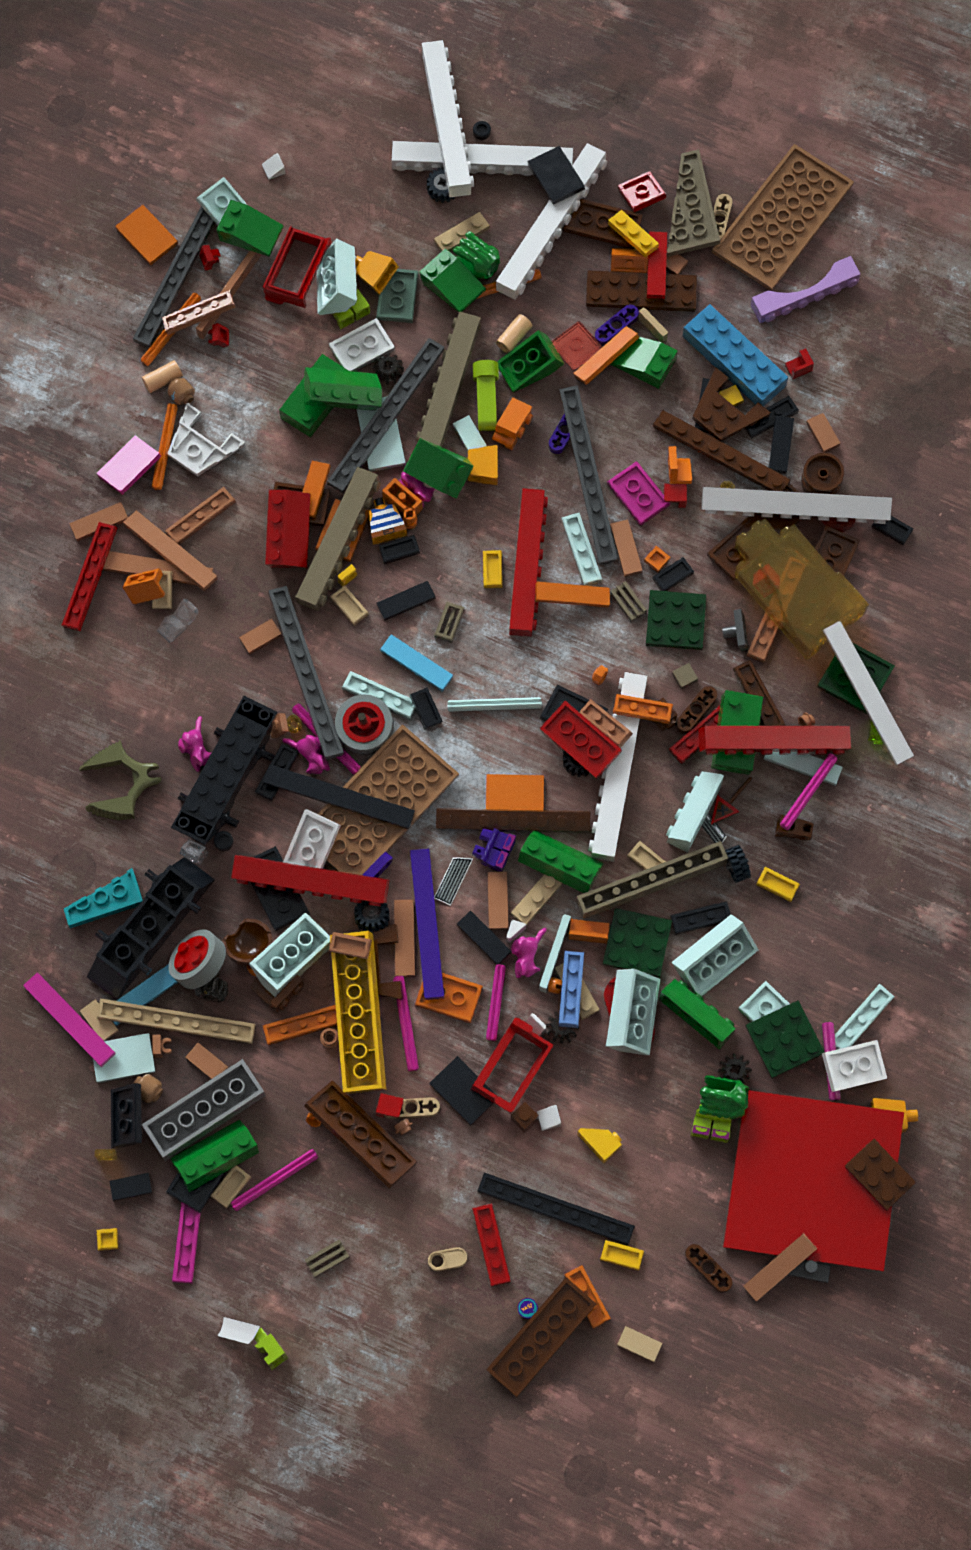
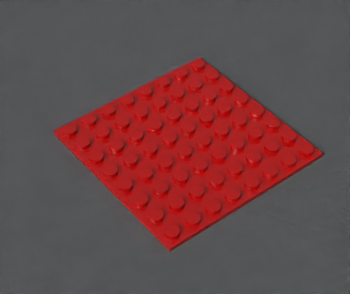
(796, 1180)

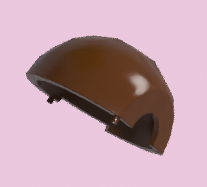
(248, 941)

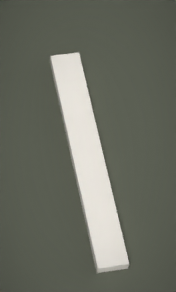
(868, 693)

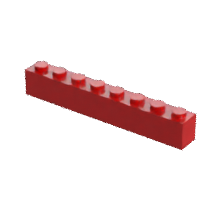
(527, 561)
(774, 739)
(311, 879)

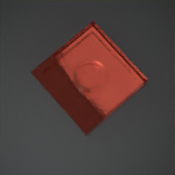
(576, 345)

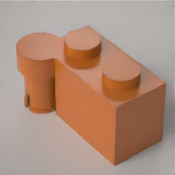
(512, 423)
(405, 501)

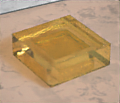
(105, 1154)

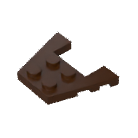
(719, 415)
(386, 936)

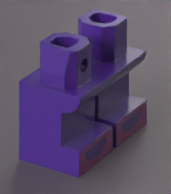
(497, 849)

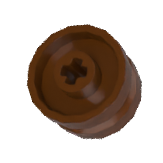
(822, 474)

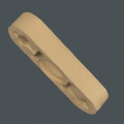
(725, 213)
(417, 1114)

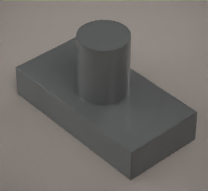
(738, 630)
(812, 1271)

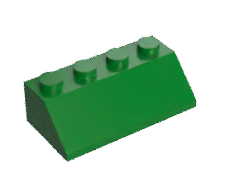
(342, 389)
(560, 861)
(696, 1013)
(215, 1155)

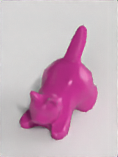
(417, 487)
(193, 744)
(311, 750)
(525, 950)

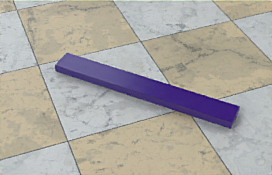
(427, 924)

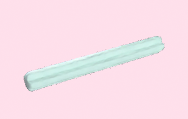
(494, 704)

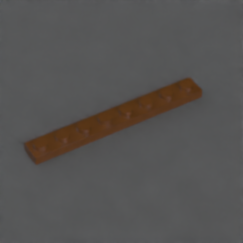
(720, 452)
(512, 819)

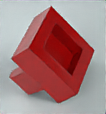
(209, 257)
(219, 335)

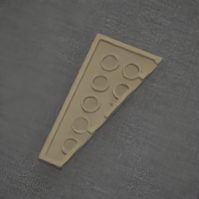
(693, 213)

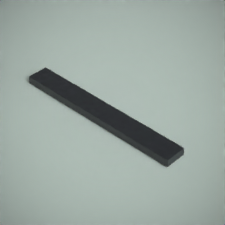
(339, 796)
(556, 1208)

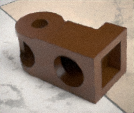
(800, 829)

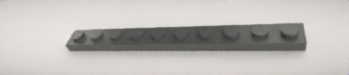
(174, 279)
(386, 415)
(588, 475)
(305, 673)

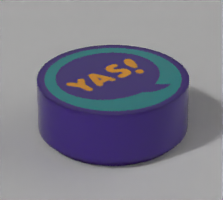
(527, 1308)

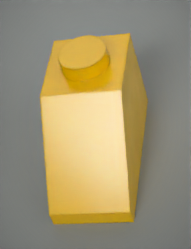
(601, 1142)

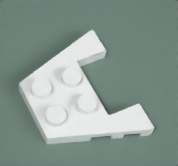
(194, 450)

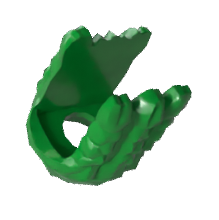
(478, 256)
(723, 1097)

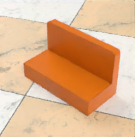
(628, 261)
(678, 468)
(144, 586)
(589, 931)

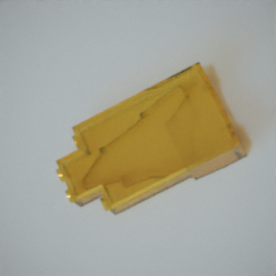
(795, 585)

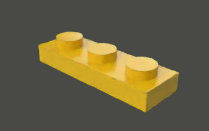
(633, 233)

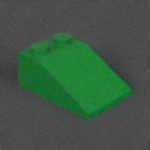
(248, 228)
(451, 281)
(530, 361)
(647, 361)
(438, 467)

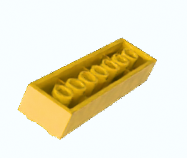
(358, 1021)

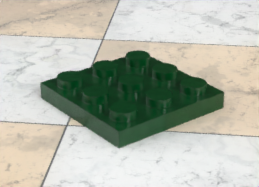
(676, 620)
(838, 685)
(637, 942)
(784, 1039)

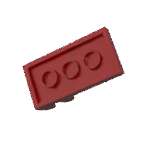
(580, 739)

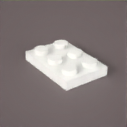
(362, 346)
(312, 840)
(854, 1065)

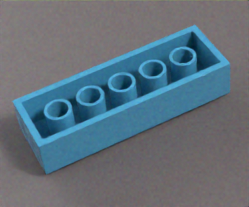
(735, 356)

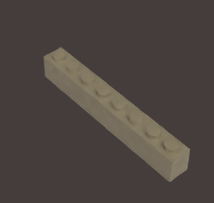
(450, 378)
(337, 539)
(652, 880)

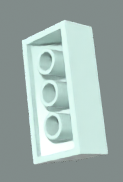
(336, 279)
(695, 810)
(290, 954)
(715, 955)
(633, 1012)

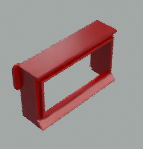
(279, 295)
(524, 1030)

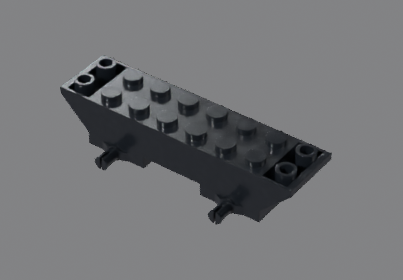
(226, 770)
(149, 926)

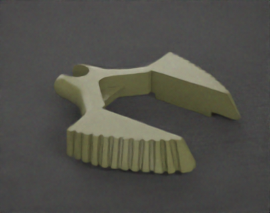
(120, 807)

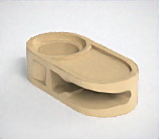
(452, 1259)

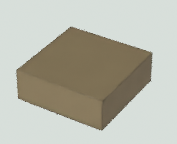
(685, 676)

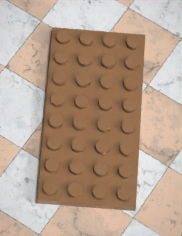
(782, 217)
(399, 773)

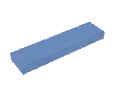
(571, 989)

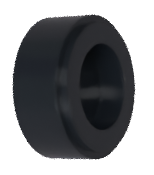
(481, 130)
(223, 841)

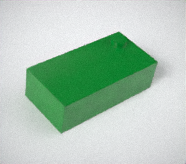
(307, 417)
(737, 710)

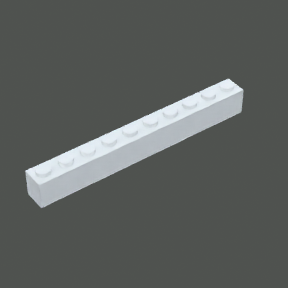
(446, 118)
(483, 158)
(548, 227)
(796, 503)
(616, 779)

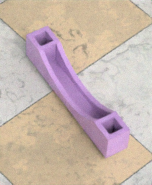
(772, 304)

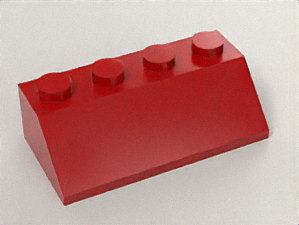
(287, 529)

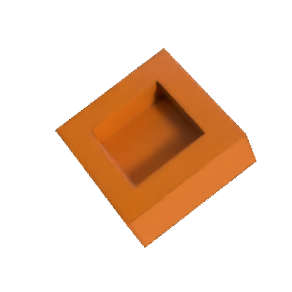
(657, 559)

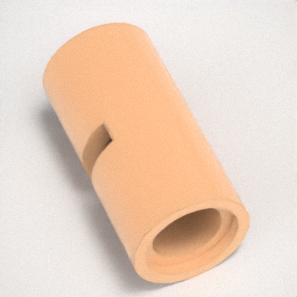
(514, 333)
(162, 376)

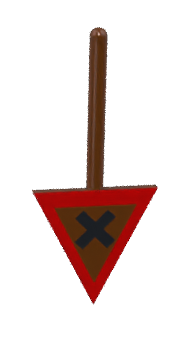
(725, 809)

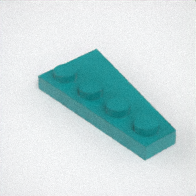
(113, 898)

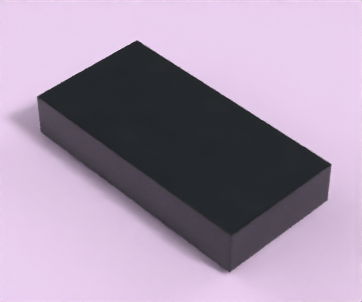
(894, 529)
(399, 549)
(673, 574)
(426, 708)
(130, 1187)

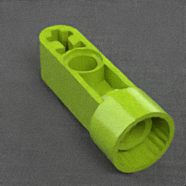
(486, 374)

